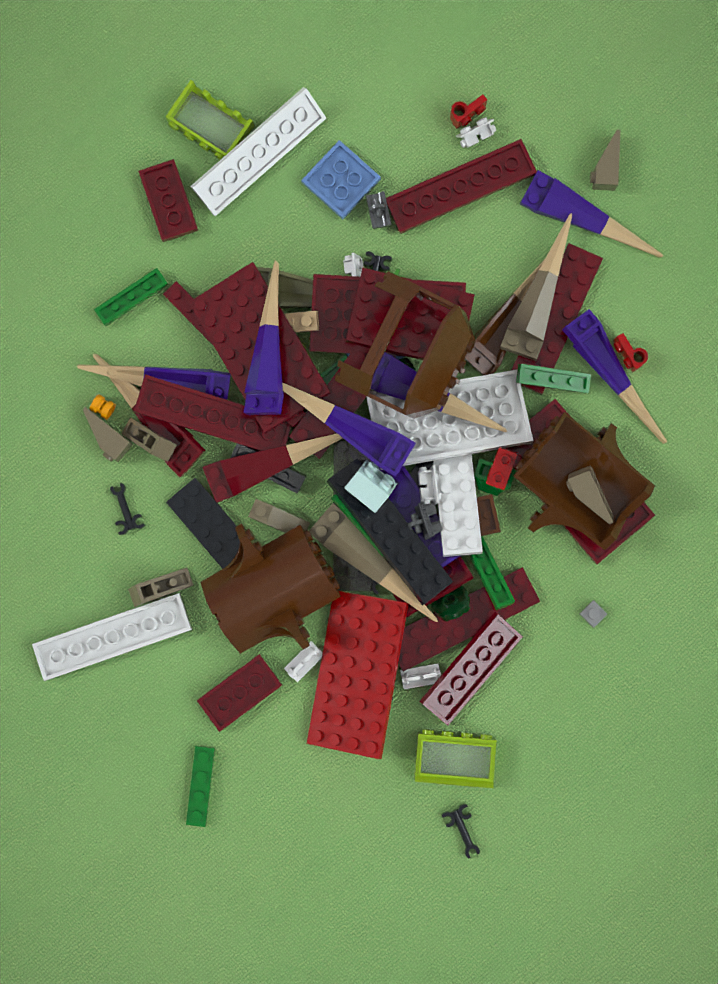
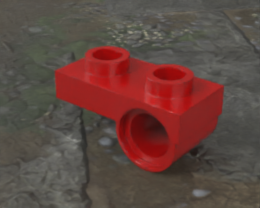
(476, 107)
(623, 346)
(501, 468)

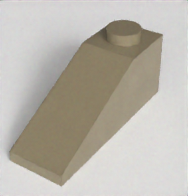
(607, 169)
(108, 439)
(149, 439)
(588, 490)
(275, 517)
(160, 587)

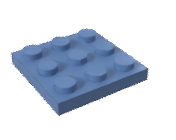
(341, 179)

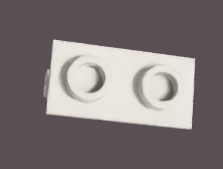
(482, 128)
(353, 264)
(429, 477)
(304, 662)
(420, 676)

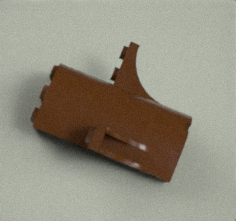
(568, 448)
(270, 588)

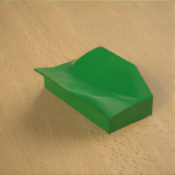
(481, 474)

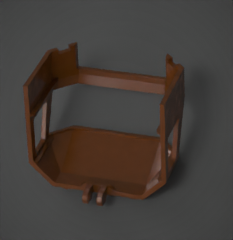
(440, 363)

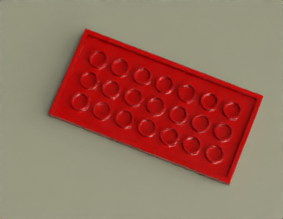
(357, 674)

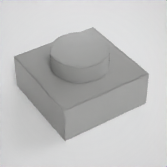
(593, 613)

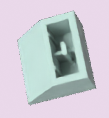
(371, 485)

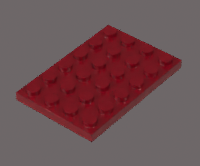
(417, 324)

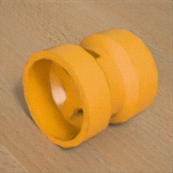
(102, 406)

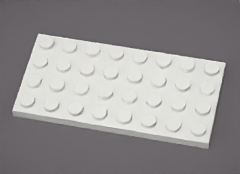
(448, 436)

